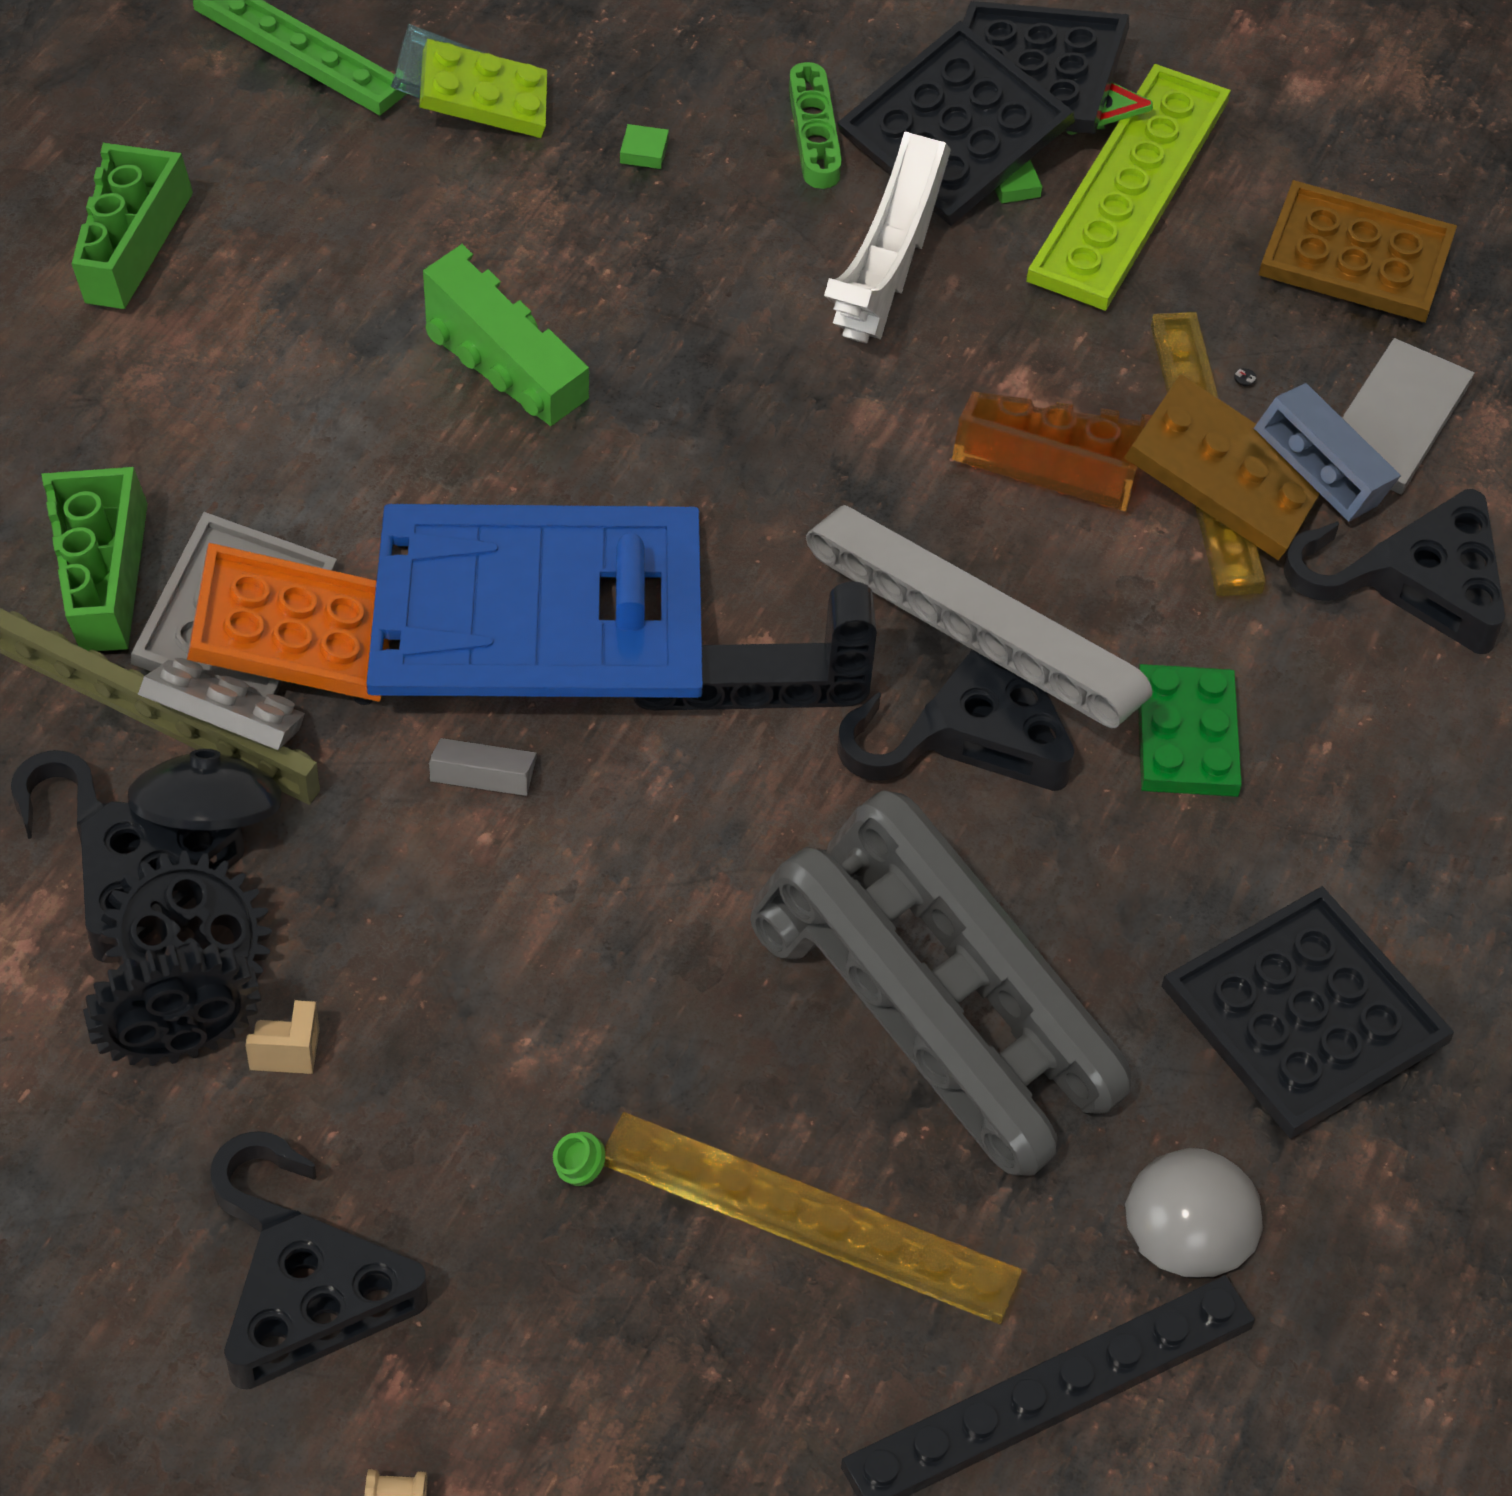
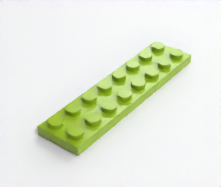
(1128, 189)

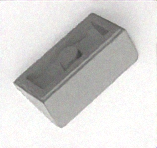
(482, 766)

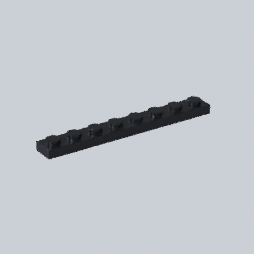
(1049, 1392)

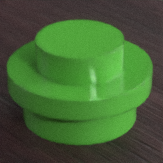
(579, 1158)

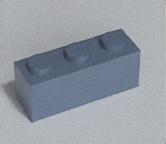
(1327, 451)

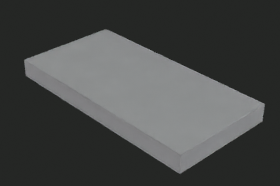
(1407, 405)

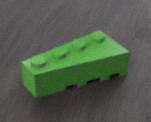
(128, 220)
(501, 338)
(98, 550)

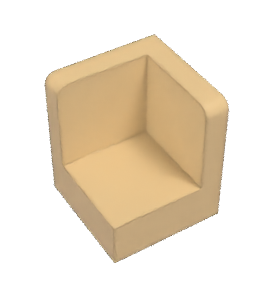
(285, 1045)

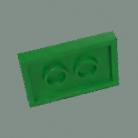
(1190, 731)

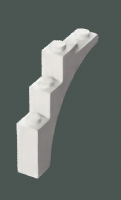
(900, 225)

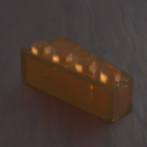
(1051, 446)

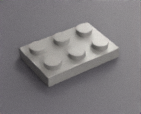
(222, 702)

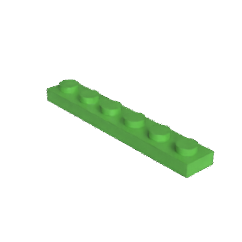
(306, 50)

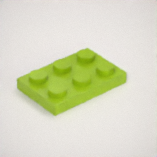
(483, 88)

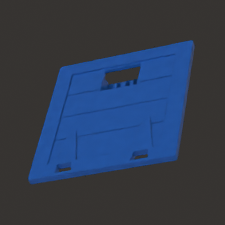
(512, 602)

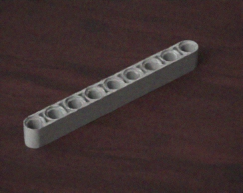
(980, 617)

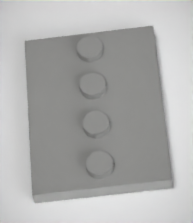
(171, 622)

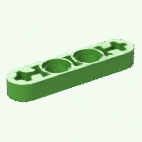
(815, 124)

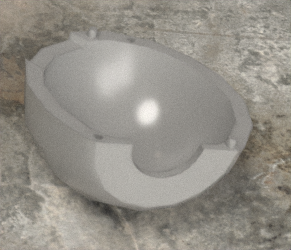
(1194, 1213)

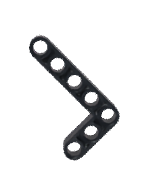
(792, 673)

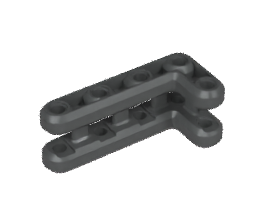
(845, 904)

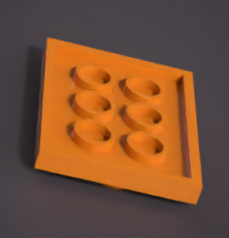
(284, 621)

